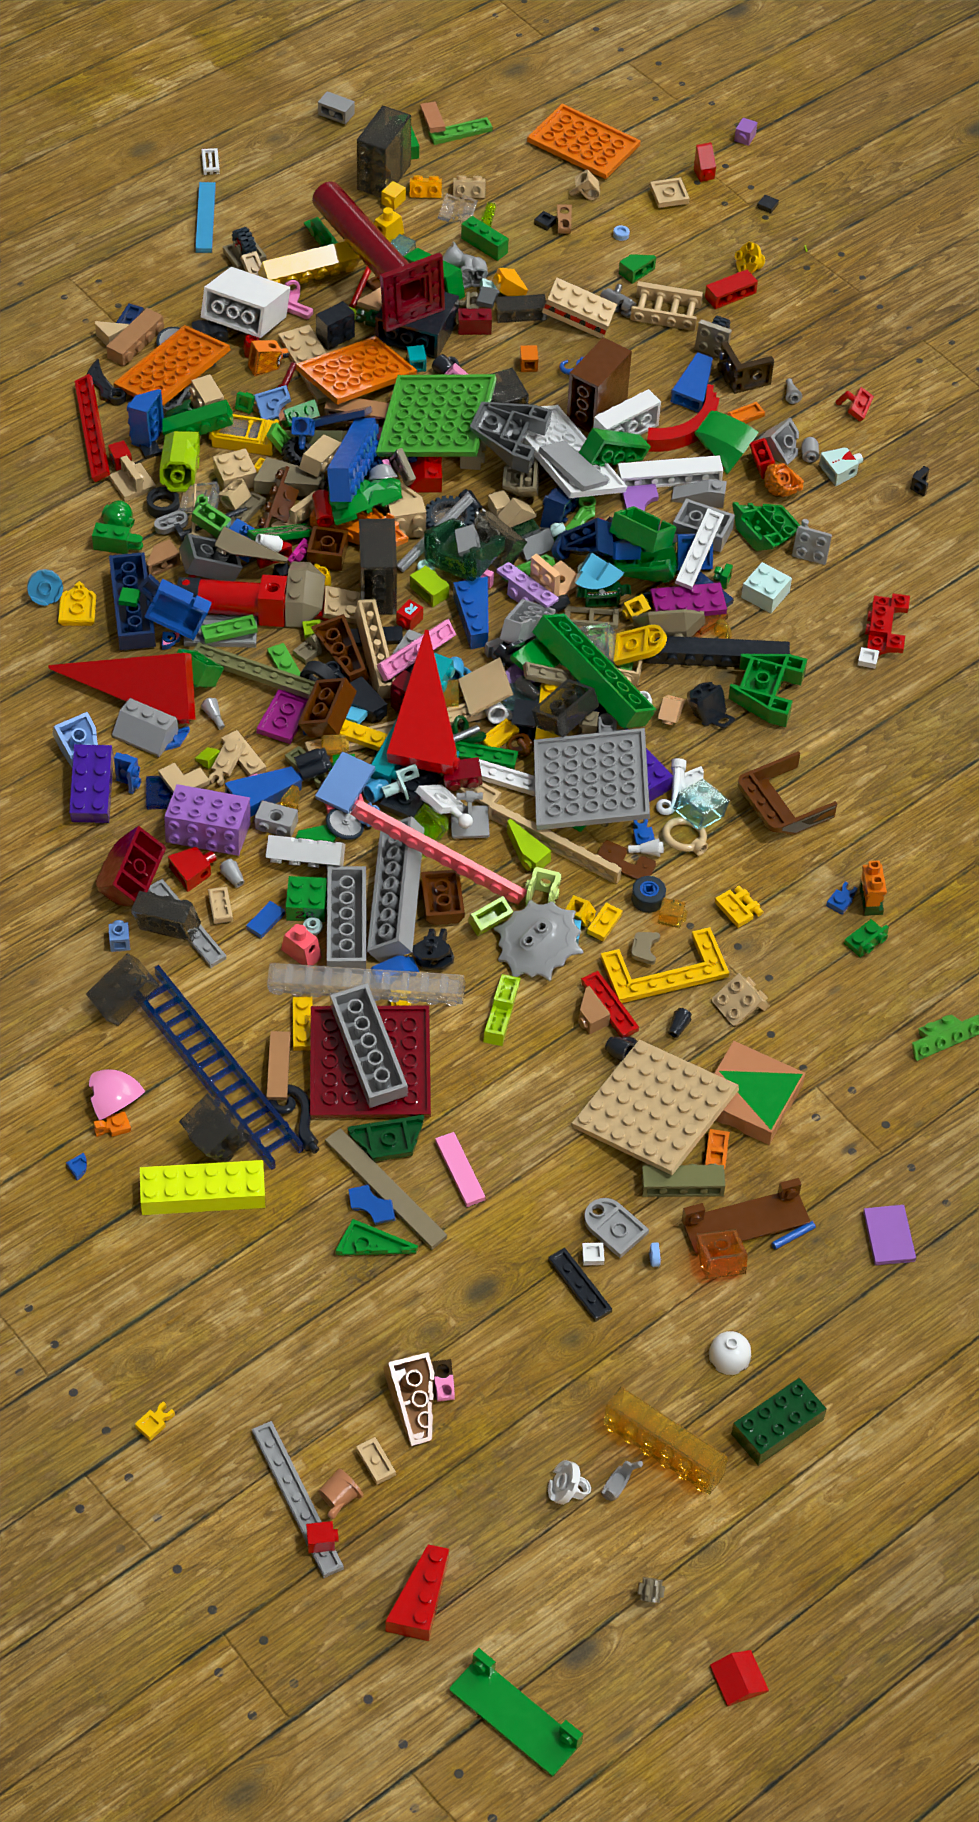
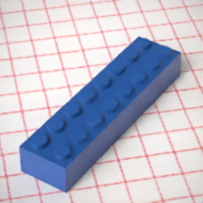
(353, 459)

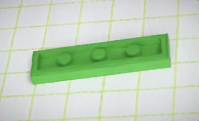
(461, 131)

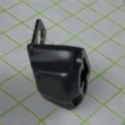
(709, 704)

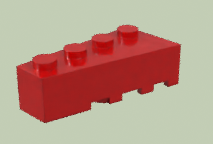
(418, 1601)

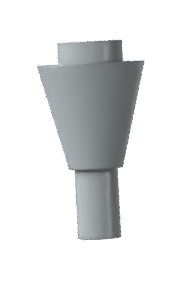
(793, 394)
(211, 708)

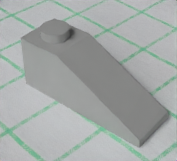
(706, 492)

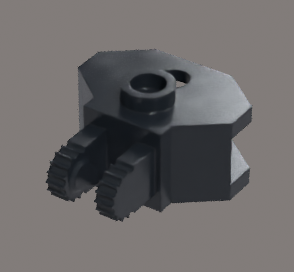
(433, 949)

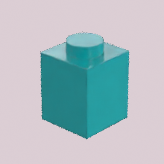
(417, 357)

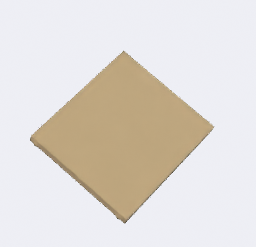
(485, 686)

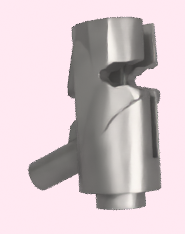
(623, 303)

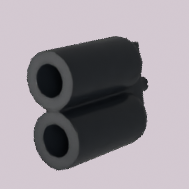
(313, 763)

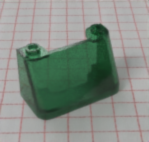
(442, 551)

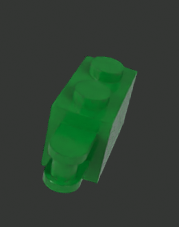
(115, 539)

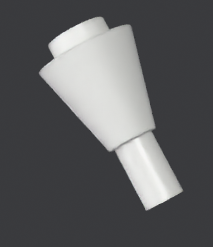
(652, 848)

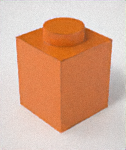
(529, 358)

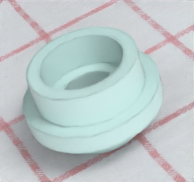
(315, 930)

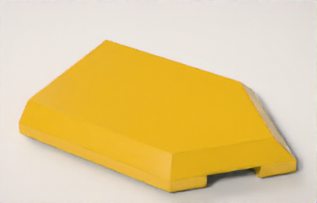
(77, 606)

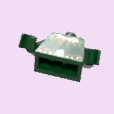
(603, 597)

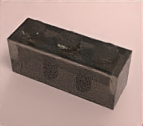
(520, 308)

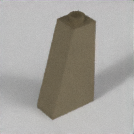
(295, 478)

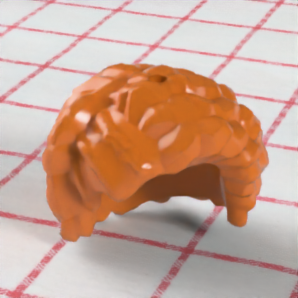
(788, 485)

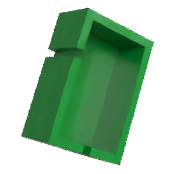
(642, 529)

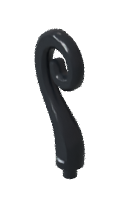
(303, 1130)

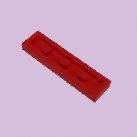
(619, 1016)

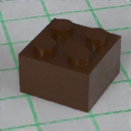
(327, 547)

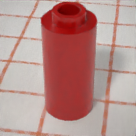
(322, 508)

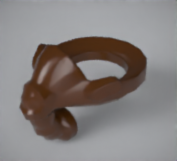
(524, 744)

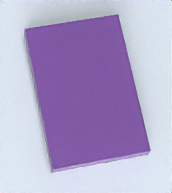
(889, 1235)

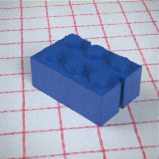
(178, 609)

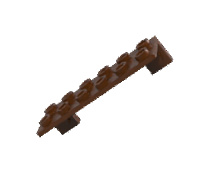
(750, 1218)

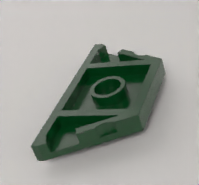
(388, 1138)

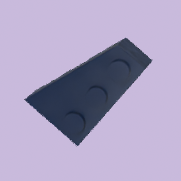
(557, 507)

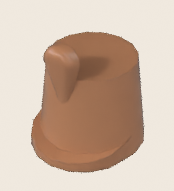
(339, 1491)

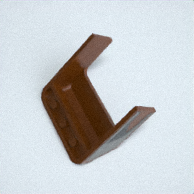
(769, 804)

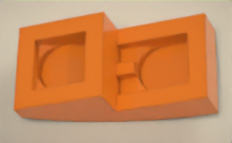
(717, 1147)

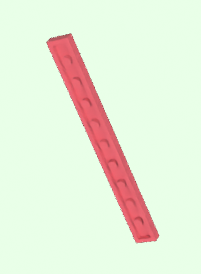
(438, 852)

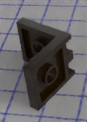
(741, 376)

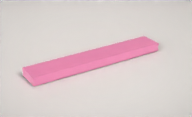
(407, 655)

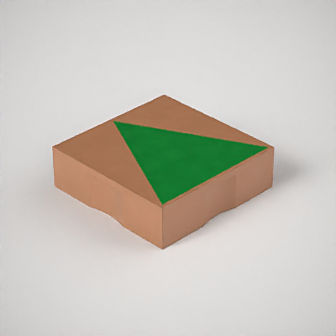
(764, 1091)

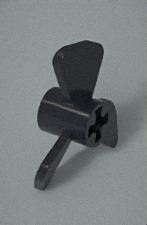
(505, 651)

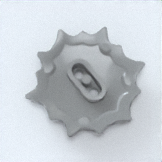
(538, 939)

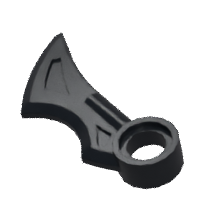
(106, 388)

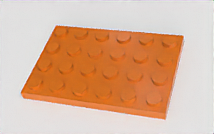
(583, 141)
(173, 364)
(355, 369)

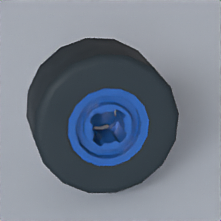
(648, 894)

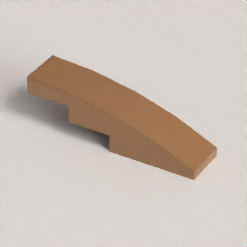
(278, 1065)

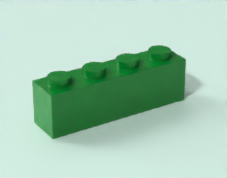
(201, 420)

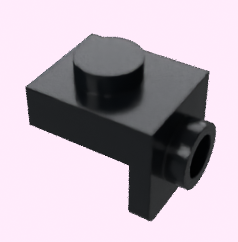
(919, 480)

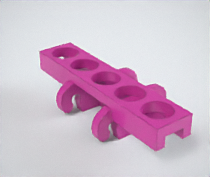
(300, 551)

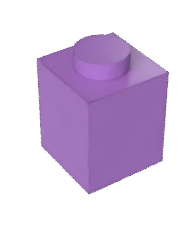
(745, 131)

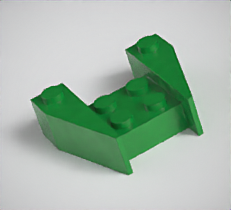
(762, 683)

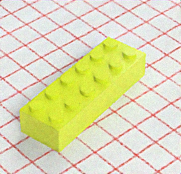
(202, 1187)

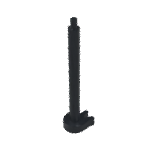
(181, 534)

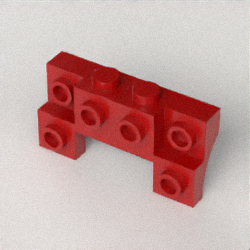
(881, 622)

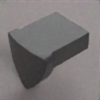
(487, 297)

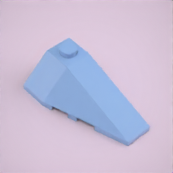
(75, 731)

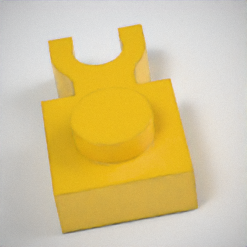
(153, 1423)

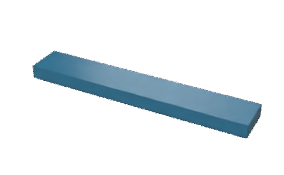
(205, 217)

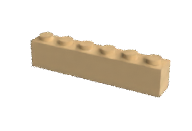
(373, 644)

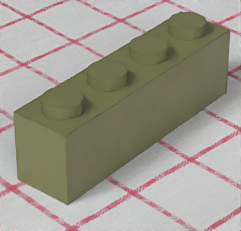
(687, 1181)

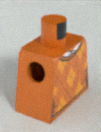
(265, 356)

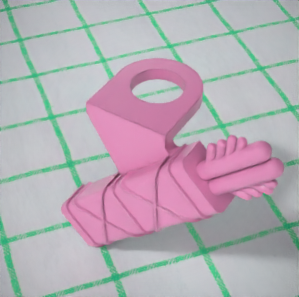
(294, 307)

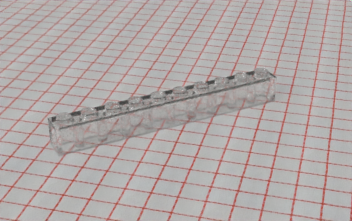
(384, 984)

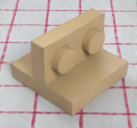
(131, 480)

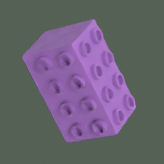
(207, 819)

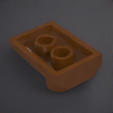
(442, 897)

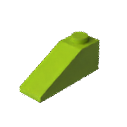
(528, 848)

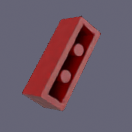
(731, 289)

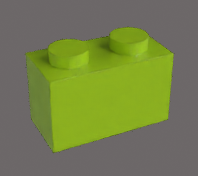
(429, 586)
(490, 916)

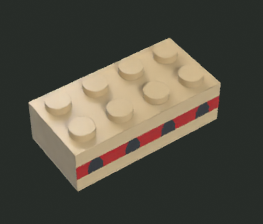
(579, 308)

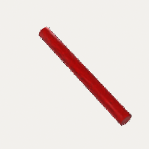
(361, 285)

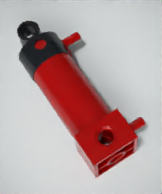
(242, 598)

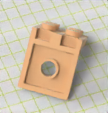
(550, 576)

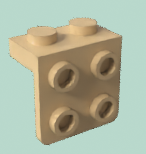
(739, 999)

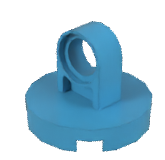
(44, 587)

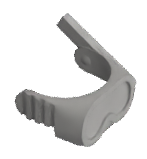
(619, 1480)

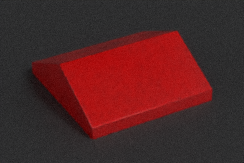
(738, 1677)

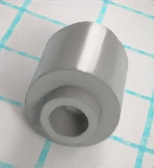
(810, 449)

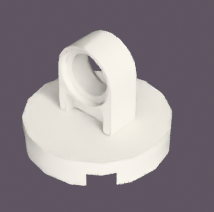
(566, 1483)

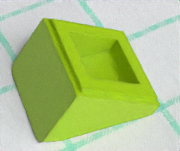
(207, 757)

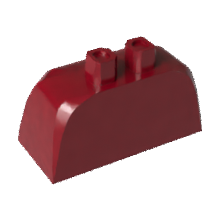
(130, 867)

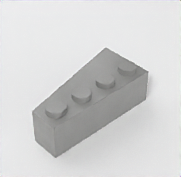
(523, 620)

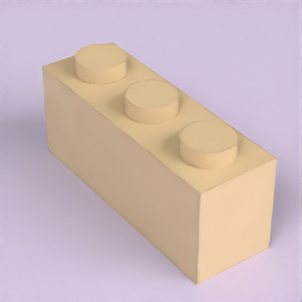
(319, 455)

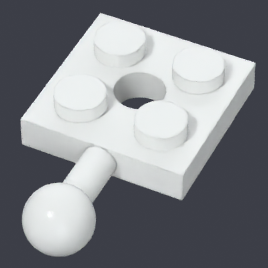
(444, 802)

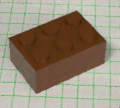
(327, 707)

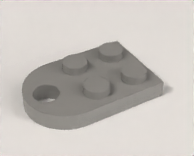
(615, 1226)

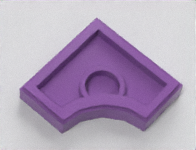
(640, 496)

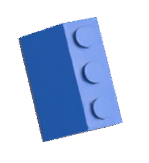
(145, 418)

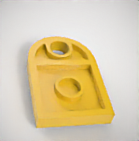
(638, 644)

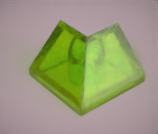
(434, 824)

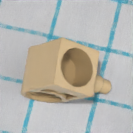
(587, 185)
(234, 494)

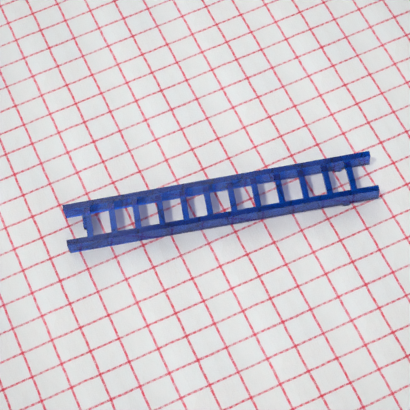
(233, 1065)

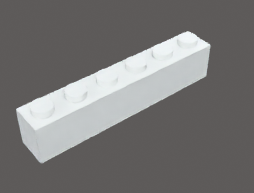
(671, 472)

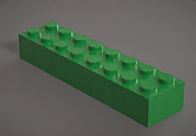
(595, 670)

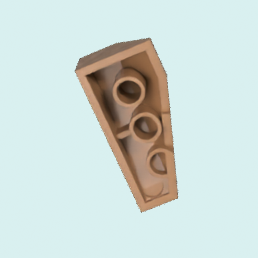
(412, 1392)

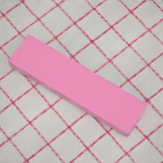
(460, 1169)

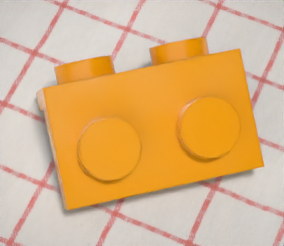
(425, 187)

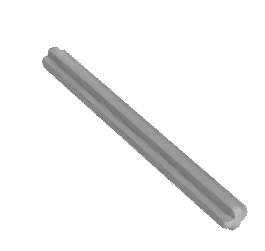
(418, 549)

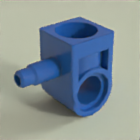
(303, 427)

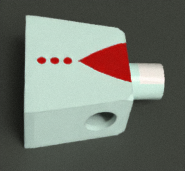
(840, 464)

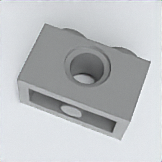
(276, 819)

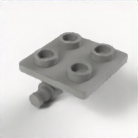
(811, 544)
(480, 824)

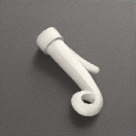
(678, 769)

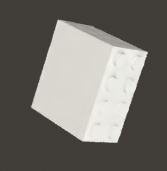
(245, 302)

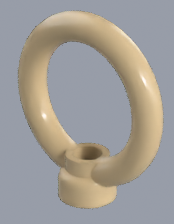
(699, 845)

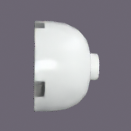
(730, 1353)

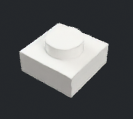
(868, 658)
(593, 1253)

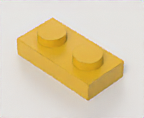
(604, 922)

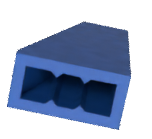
(692, 385)
(265, 786)

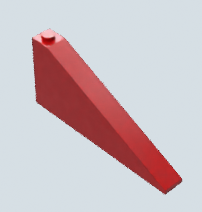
(154, 680)
(423, 724)

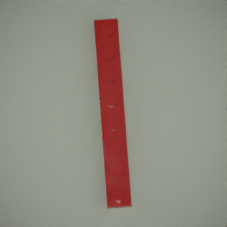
(92, 428)

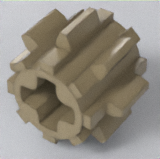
(651, 1589)

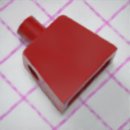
(191, 866)

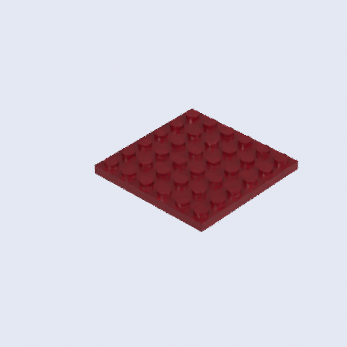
(333, 1080)

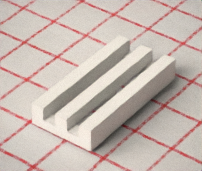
(211, 169)

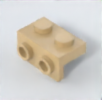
(469, 187)

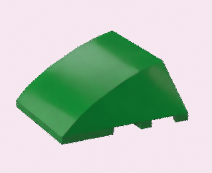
(725, 437)
(764, 525)

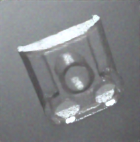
(209, 489)

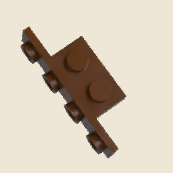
(280, 501)

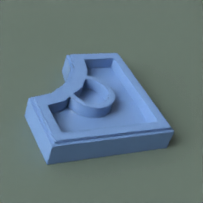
(271, 402)

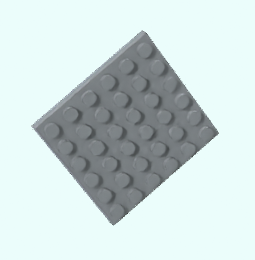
(591, 779)

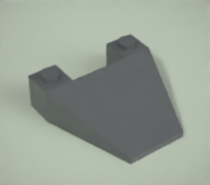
(505, 428)

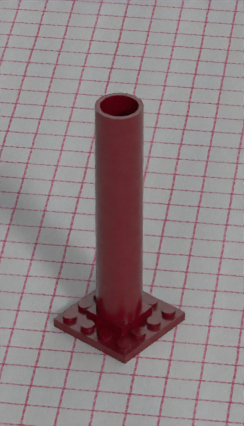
(407, 288)

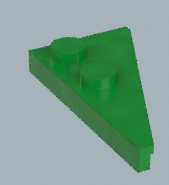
(367, 1240)

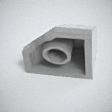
(782, 441)

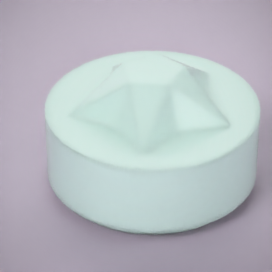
(557, 528)

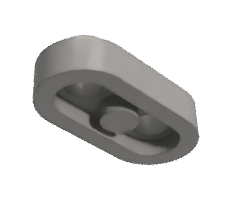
(166, 523)

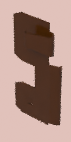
(615, 854)

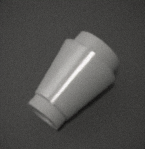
(232, 872)

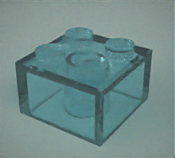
(701, 804)

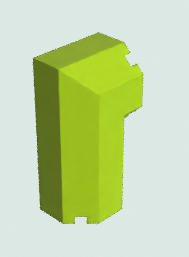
(180, 460)

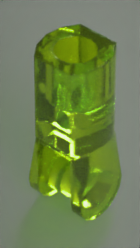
(489, 213)

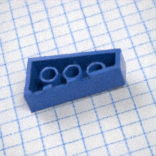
(472, 607)

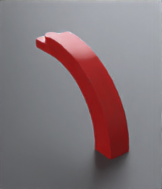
(682, 435)

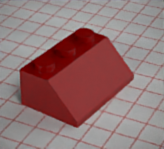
(428, 475)

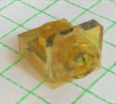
(291, 798)

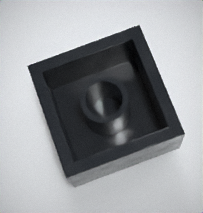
(335, 325)

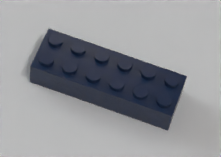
(132, 626)

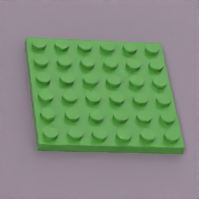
(434, 415)

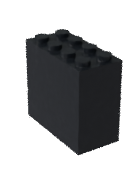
(429, 331)

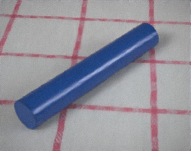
(793, 1235)

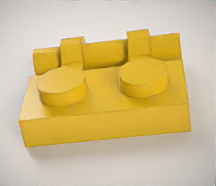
(735, 909)

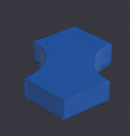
(363, 1200)

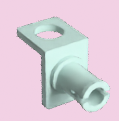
(399, 786)

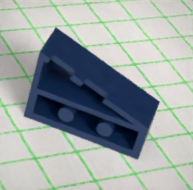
(589, 538)

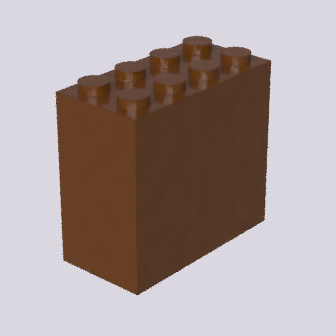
(598, 383)

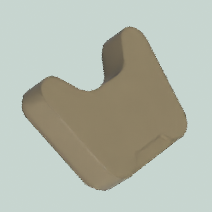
(642, 946)

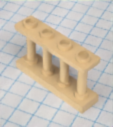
(670, 295)

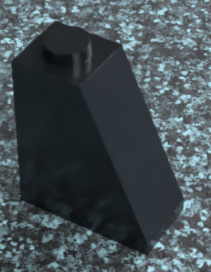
(369, 700)

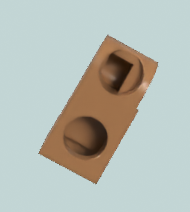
(564, 220)

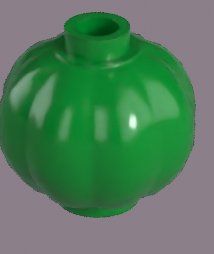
(118, 514)

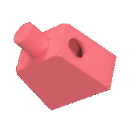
(301, 945)

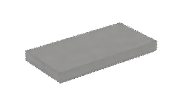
(573, 465)
(241, 641)

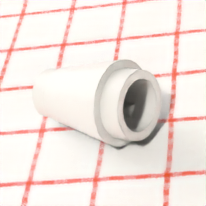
(270, 541)

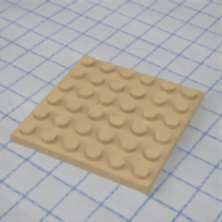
(655, 1107)

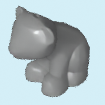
(472, 267)

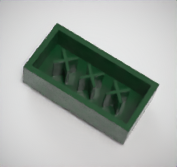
(778, 1421)

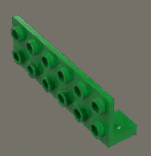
(516, 1715)

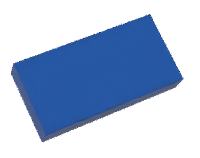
(265, 919)

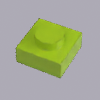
(307, 627)

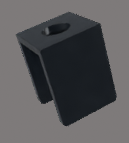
(524, 718)

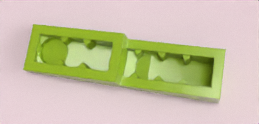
(501, 1010)

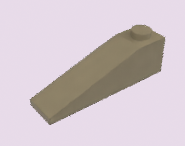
(239, 545)

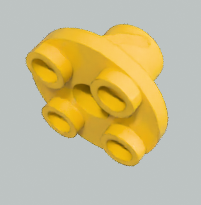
(749, 257)

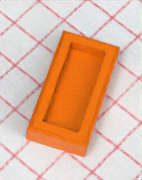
(748, 413)

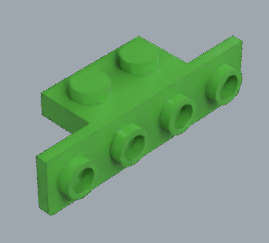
(944, 1034)

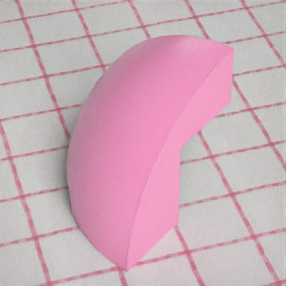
(113, 1091)

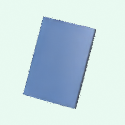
(345, 782)

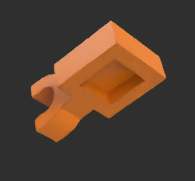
(115, 1124)

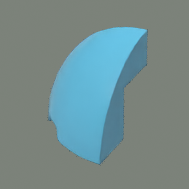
(597, 573)

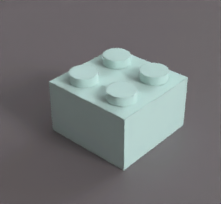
(766, 587)

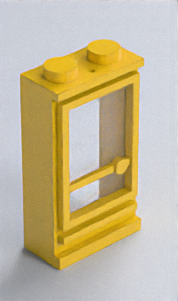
(245, 433)

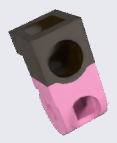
(443, 1380)

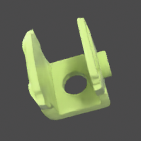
(537, 884)

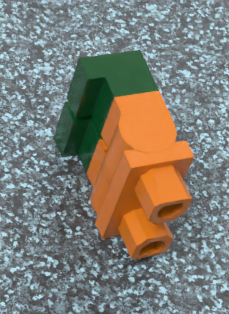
(872, 888)

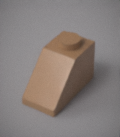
(162, 558)
(593, 1013)

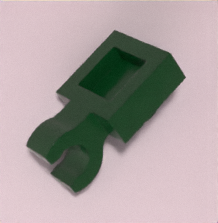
(368, 317)

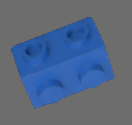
(127, 771)

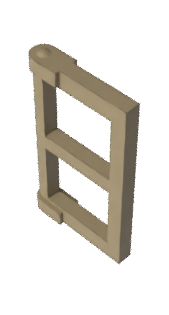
(592, 611)

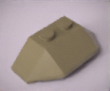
(522, 483)
(303, 594)
(673, 622)

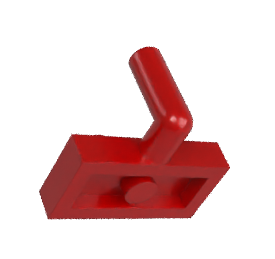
(860, 402)

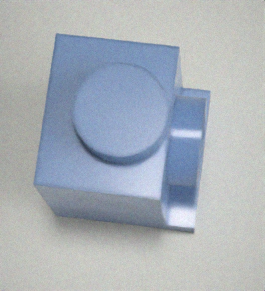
(119, 933)

